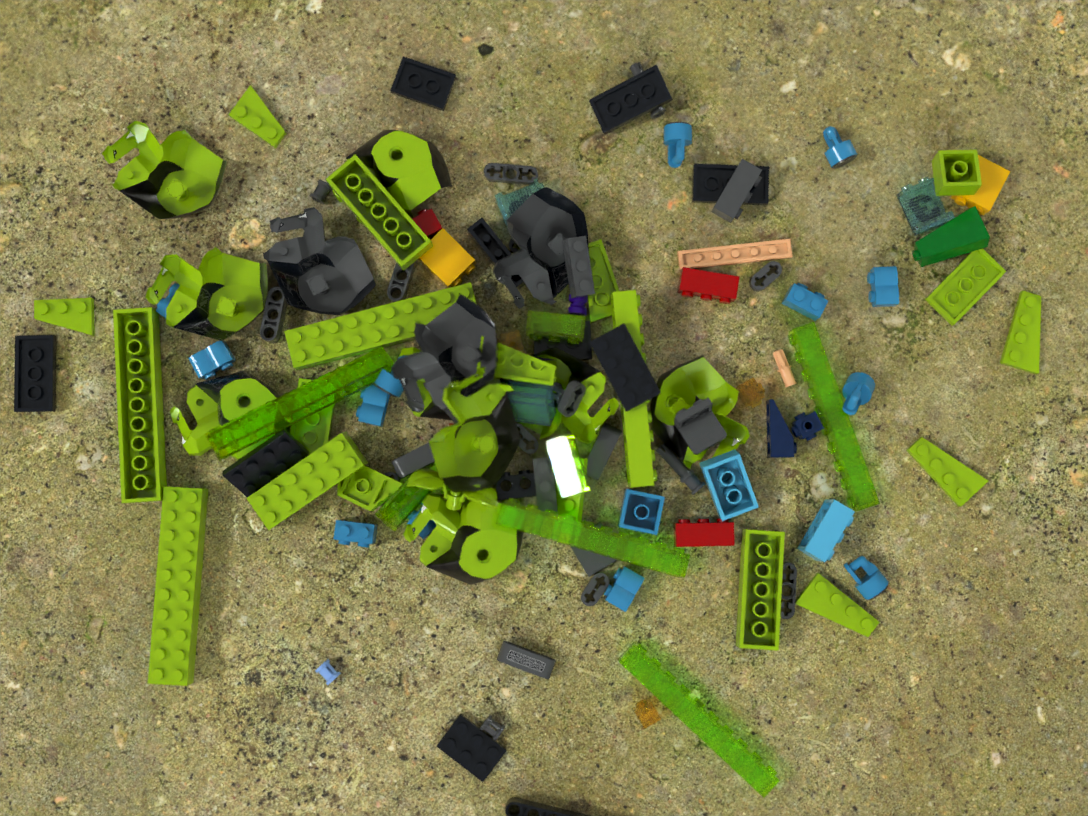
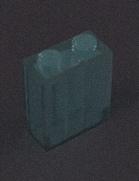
(531, 403)

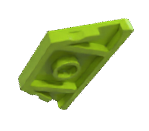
(368, 488)

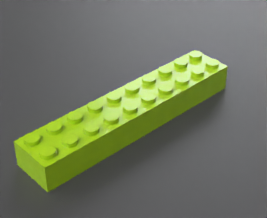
(368, 328)
(139, 404)
(635, 421)
(178, 586)

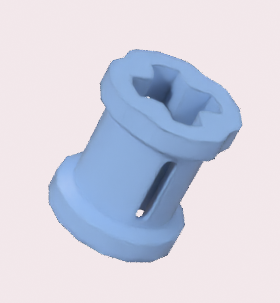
(327, 672)

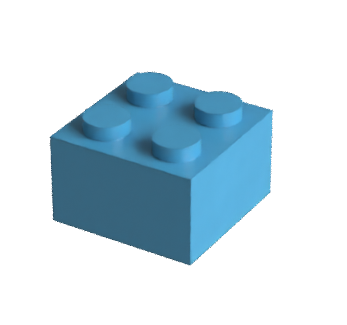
(641, 511)

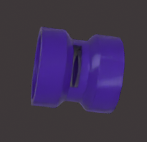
(577, 306)

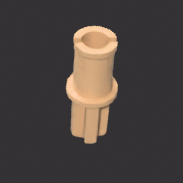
(784, 368)

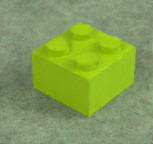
(956, 172)

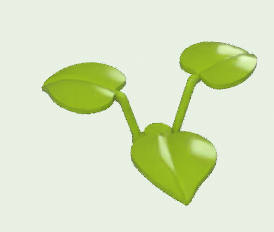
(430, 480)

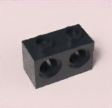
(516, 491)

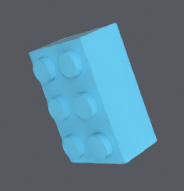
(729, 485)
(826, 530)

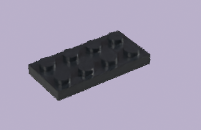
(630, 99)
(711, 180)
(625, 367)
(35, 373)
(265, 463)

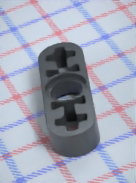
(496, 178)
(791, 576)

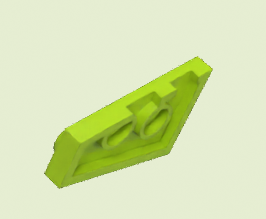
(257, 118)
(67, 313)

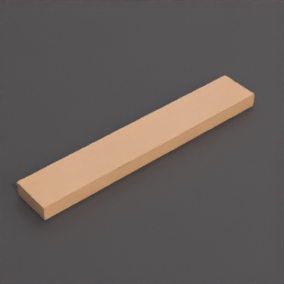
(735, 254)

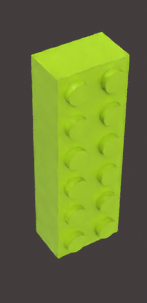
(379, 212)
(307, 480)
(760, 589)

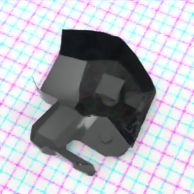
(539, 232)
(316, 271)
(449, 353)

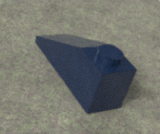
(779, 438)

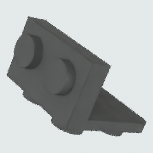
(699, 426)

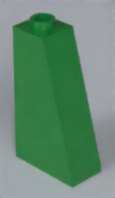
(955, 238)

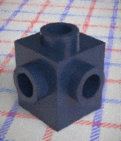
(812, 423)

